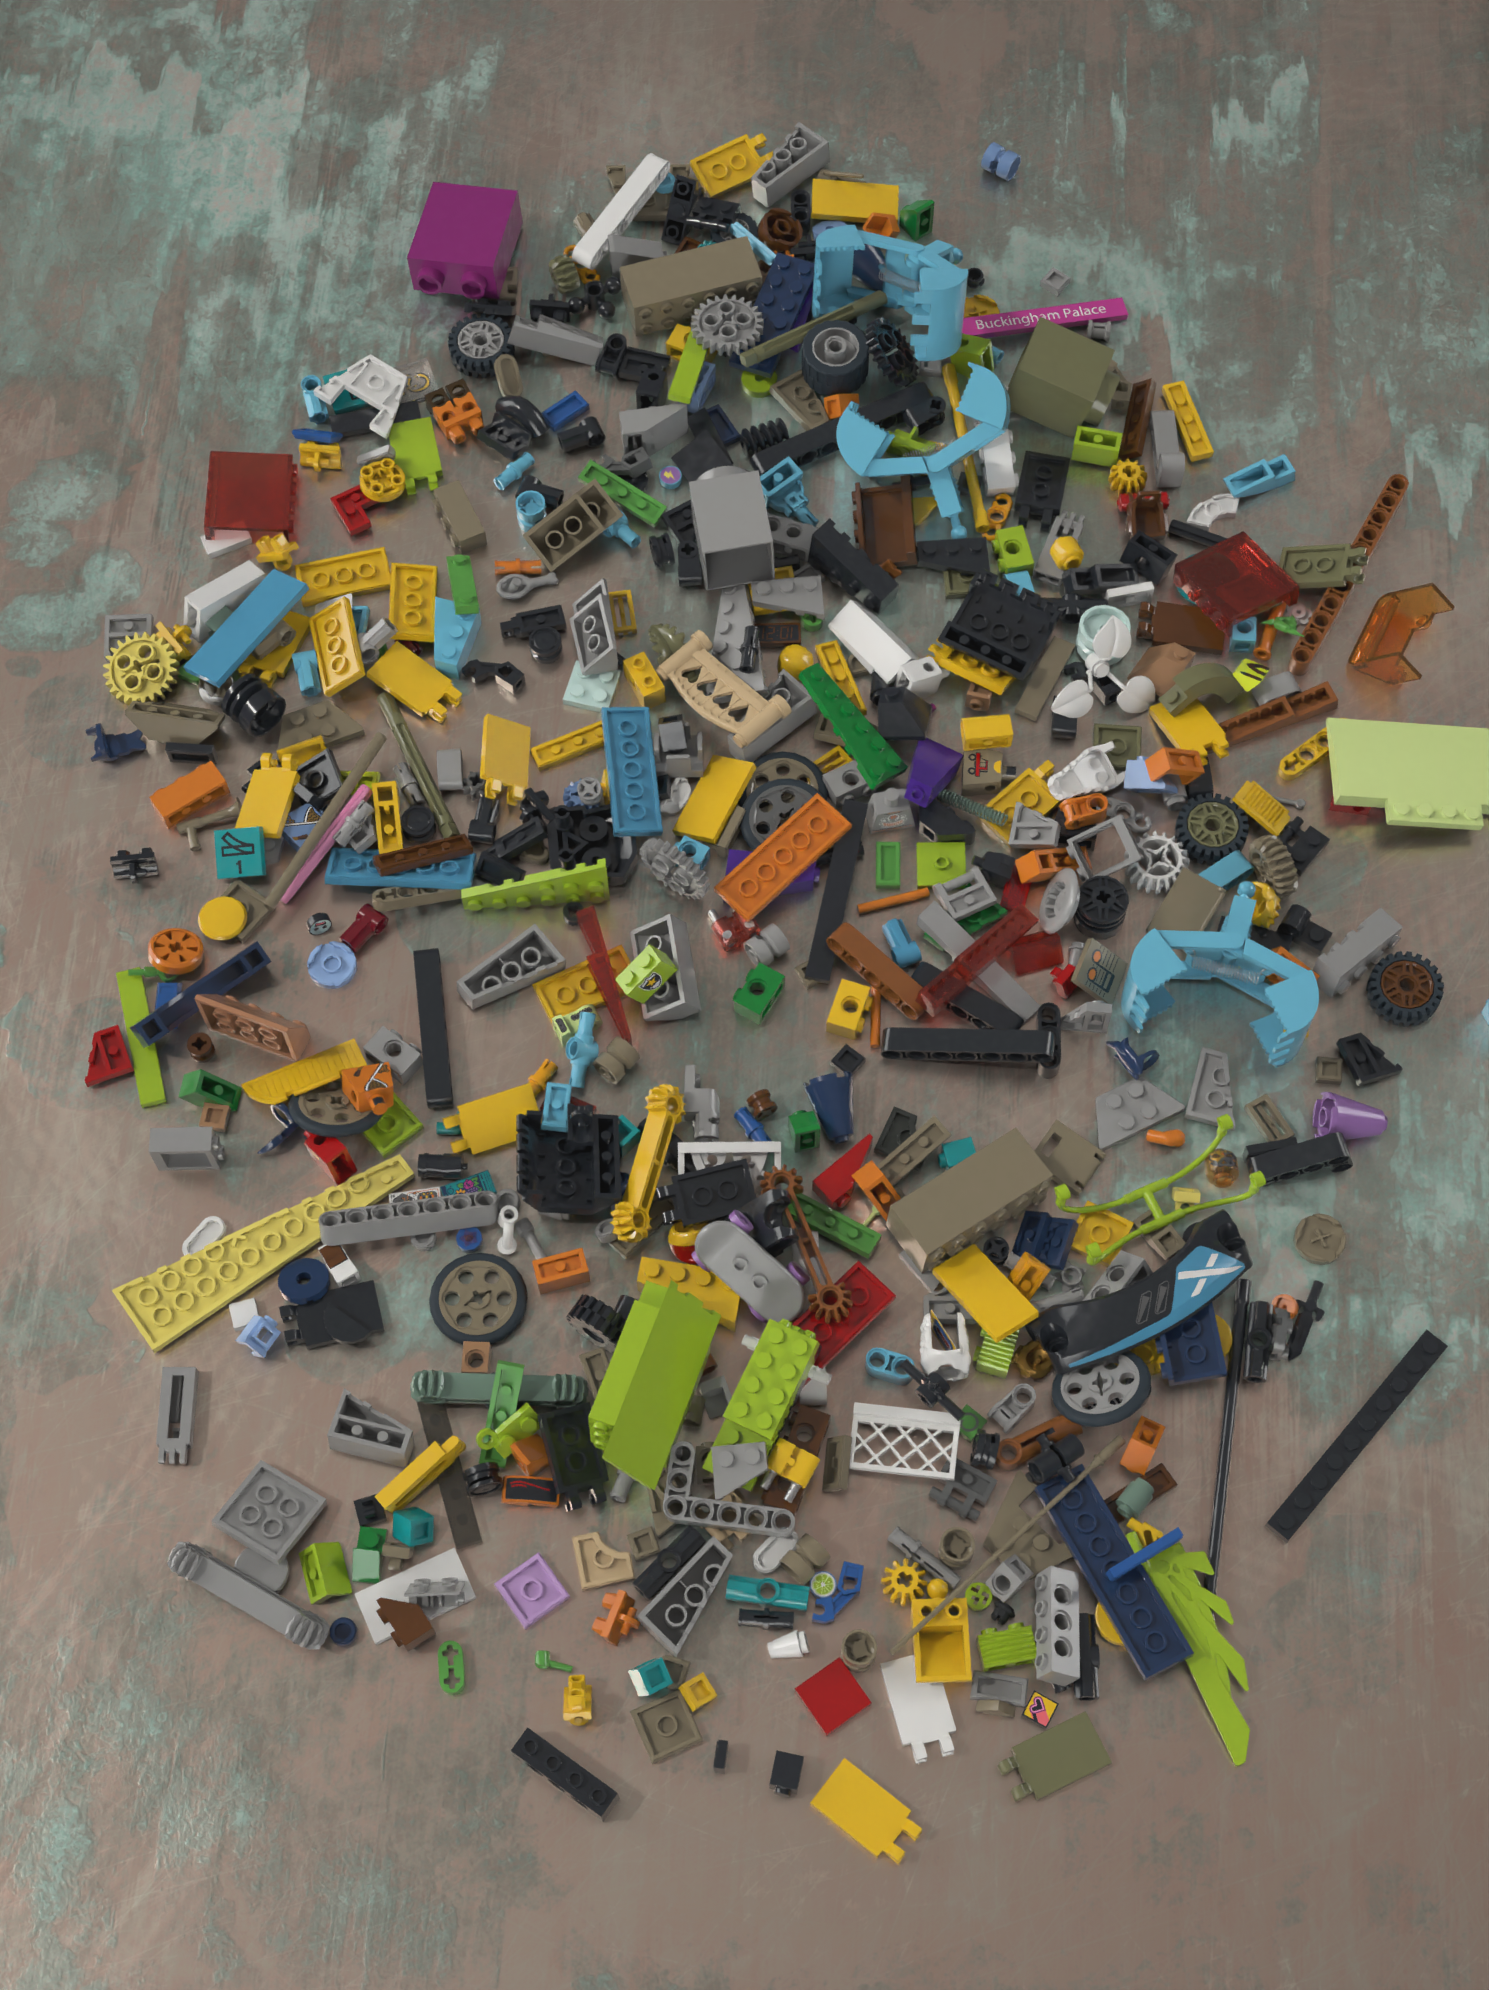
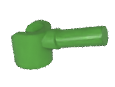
(543, 1661)

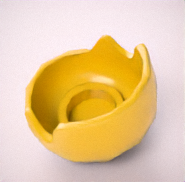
(794, 659)

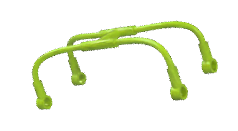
(1093, 1250)

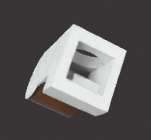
(339, 1265)

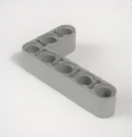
(716, 1507)

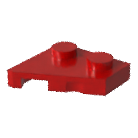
(108, 1057)

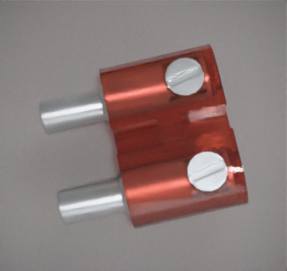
(732, 930)

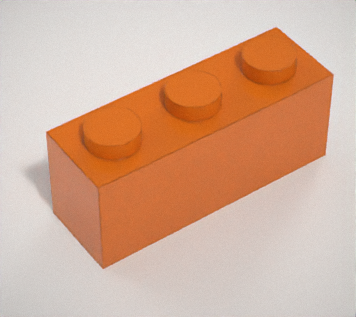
(189, 794)

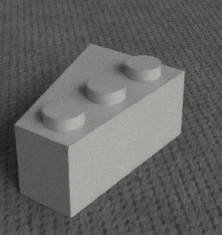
(368, 1433)

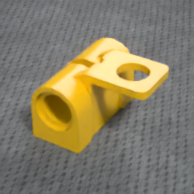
(986, 732)

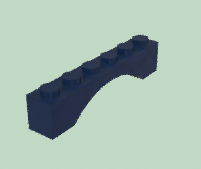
(184, 1005)

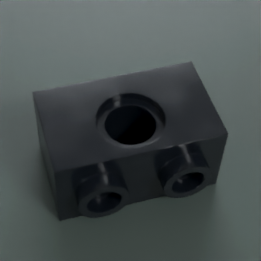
(1150, 556)

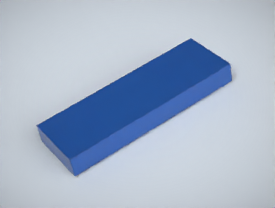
(1144, 1554)

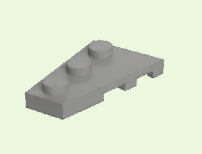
(790, 594)
(1210, 1089)

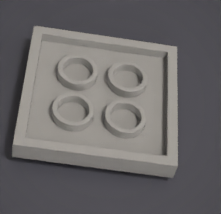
(269, 1512)

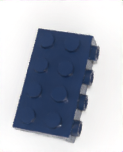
(1192, 1350)

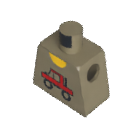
(983, 772)

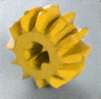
(1127, 477)
(907, 1573)

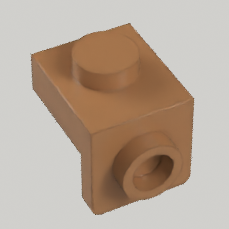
(978, 697)

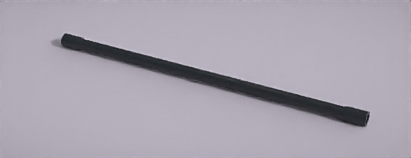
(1241, 1302)

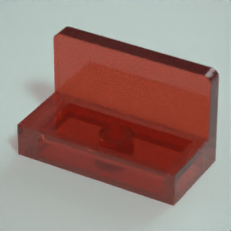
(1036, 952)

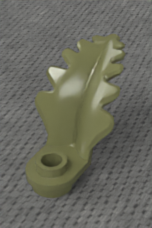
(667, 644)

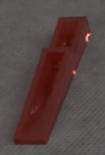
(975, 960)
(601, 969)

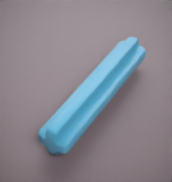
(758, 247)

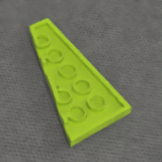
(543, 888)

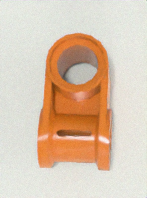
(1082, 811)

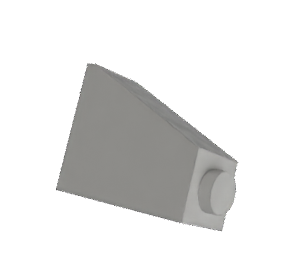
(631, 250)

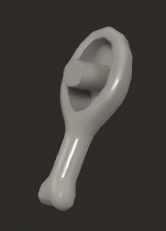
(517, 585)

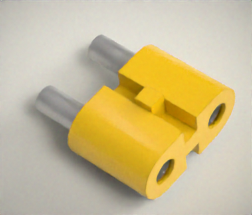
(792, 1464)

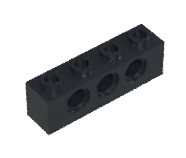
(565, 1774)

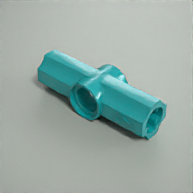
(786, 1595)

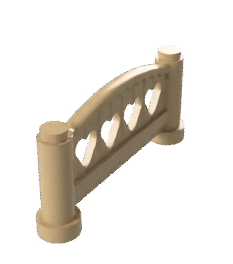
(696, 655)

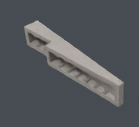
(994, 979)

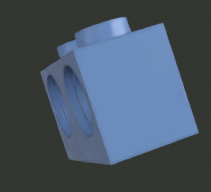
(703, 388)

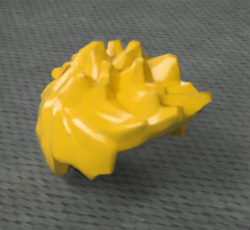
(1265, 906)

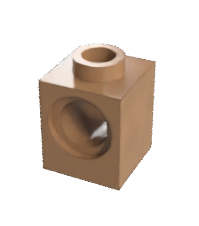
(474, 1351)

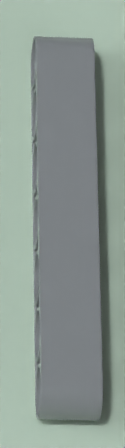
(408, 1218)

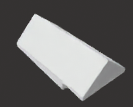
(871, 641)

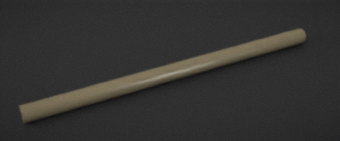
(324, 822)

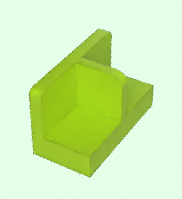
(906, 442)

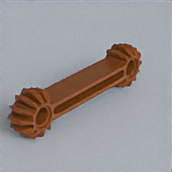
(809, 1249)

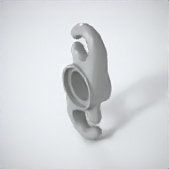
(1117, 805)

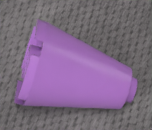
(1347, 1116)

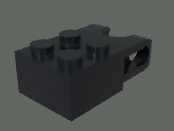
(766, 1217)

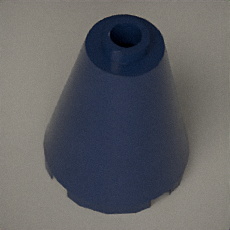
(866, 267)
(834, 1104)

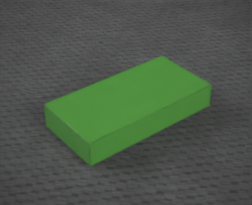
(887, 865)

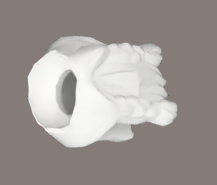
(933, 1359)

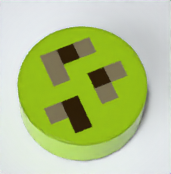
(978, 1596)

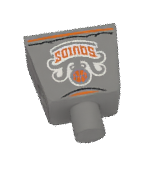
(889, 811)

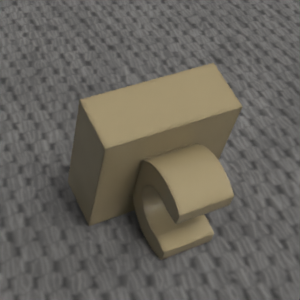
(397, 1554)

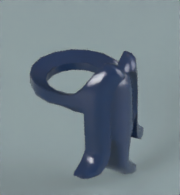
(1129, 1059)
(290, 1127)

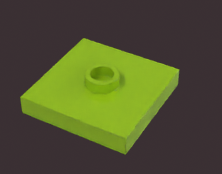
(939, 862)

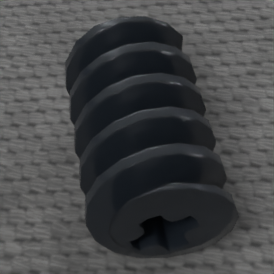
(763, 436)

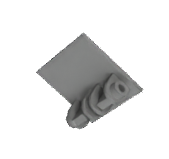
(423, 1588)

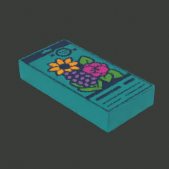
(475, 1183)

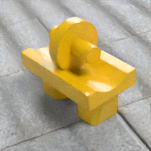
(320, 455)
(276, 551)
(176, 639)
(577, 1701)

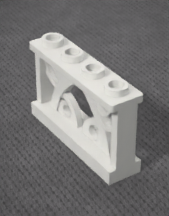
(756, 1149)

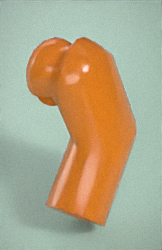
(1168, 1138)

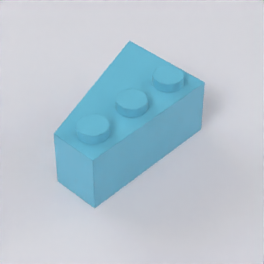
(453, 638)

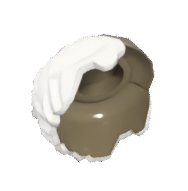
(213, 694)

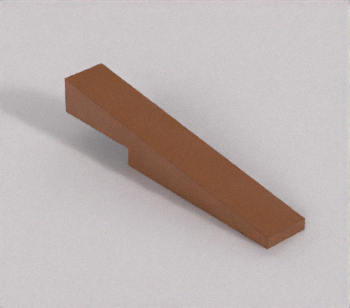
(1279, 714)

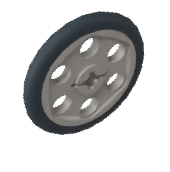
(1104, 1413)

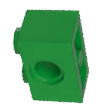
(757, 1006)

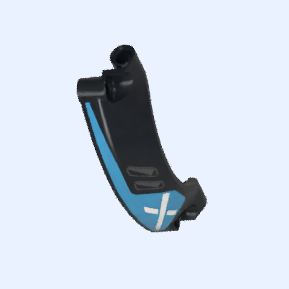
(1117, 1322)

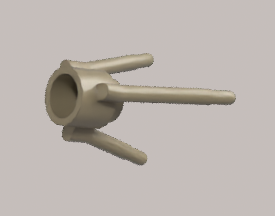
(840, 176)

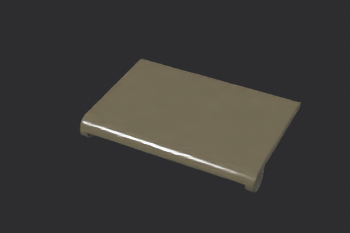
(1188, 904)

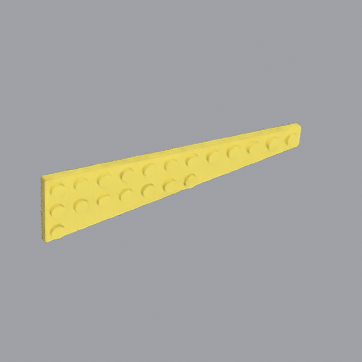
(202, 1283)

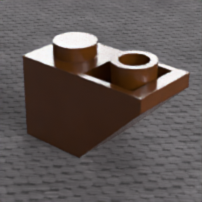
(407, 1620)

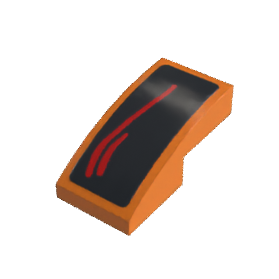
(529, 1490)

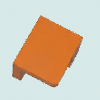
(882, 224)
(836, 404)

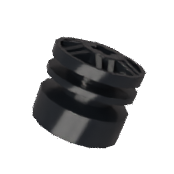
(253, 705)
(1101, 907)

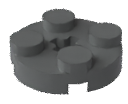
(1280, 1328)

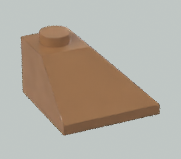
(1162, 665)

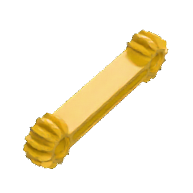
(632, 1214)

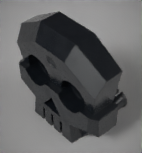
(572, 830)

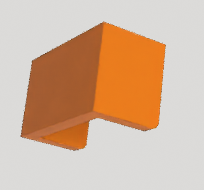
(1175, 761)
(561, 1271)

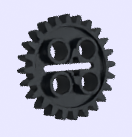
(883, 339)

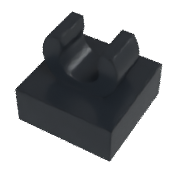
(369, 1511)

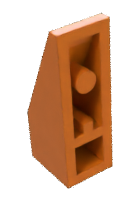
(1045, 863)

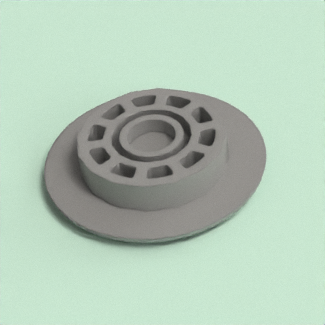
(1059, 901)

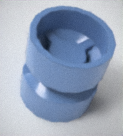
(999, 161)

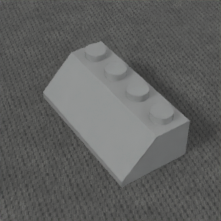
(679, 994)

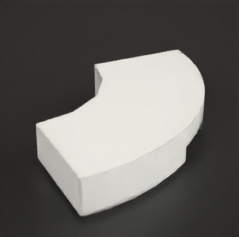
(1212, 510)

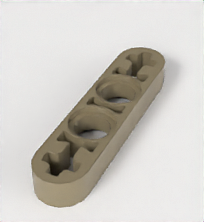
(391, 897)

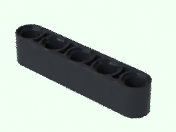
(971, 1004)

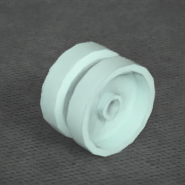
(1091, 623)

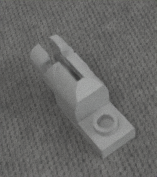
(701, 1107)

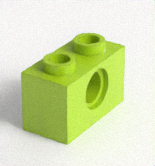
(1013, 541)

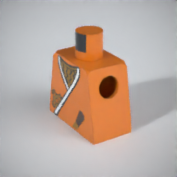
(369, 1087)

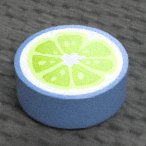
(823, 1585)

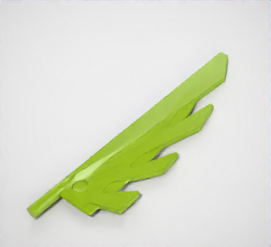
(1191, 1608)

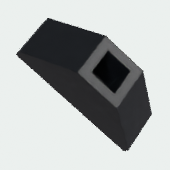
(682, 202)
(942, 824)

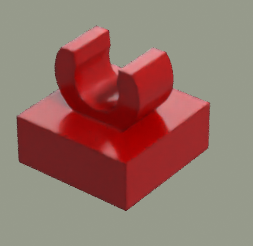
(1063, 981)

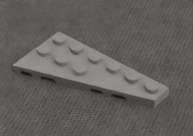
(729, 635)

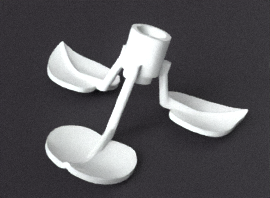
(1109, 641)

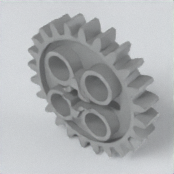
(727, 325)
(661, 860)

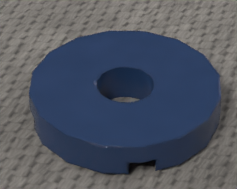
(301, 1269)

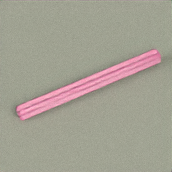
(326, 841)

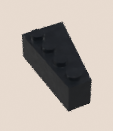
(851, 568)

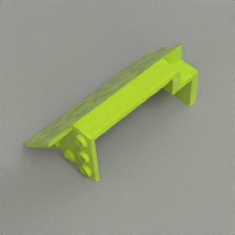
(652, 1381)

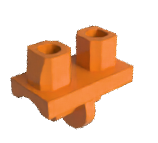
(619, 1618)

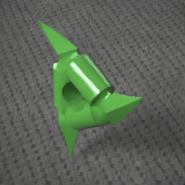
(1285, 624)

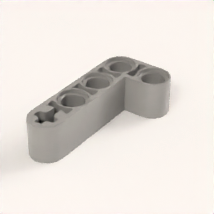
(1168, 461)

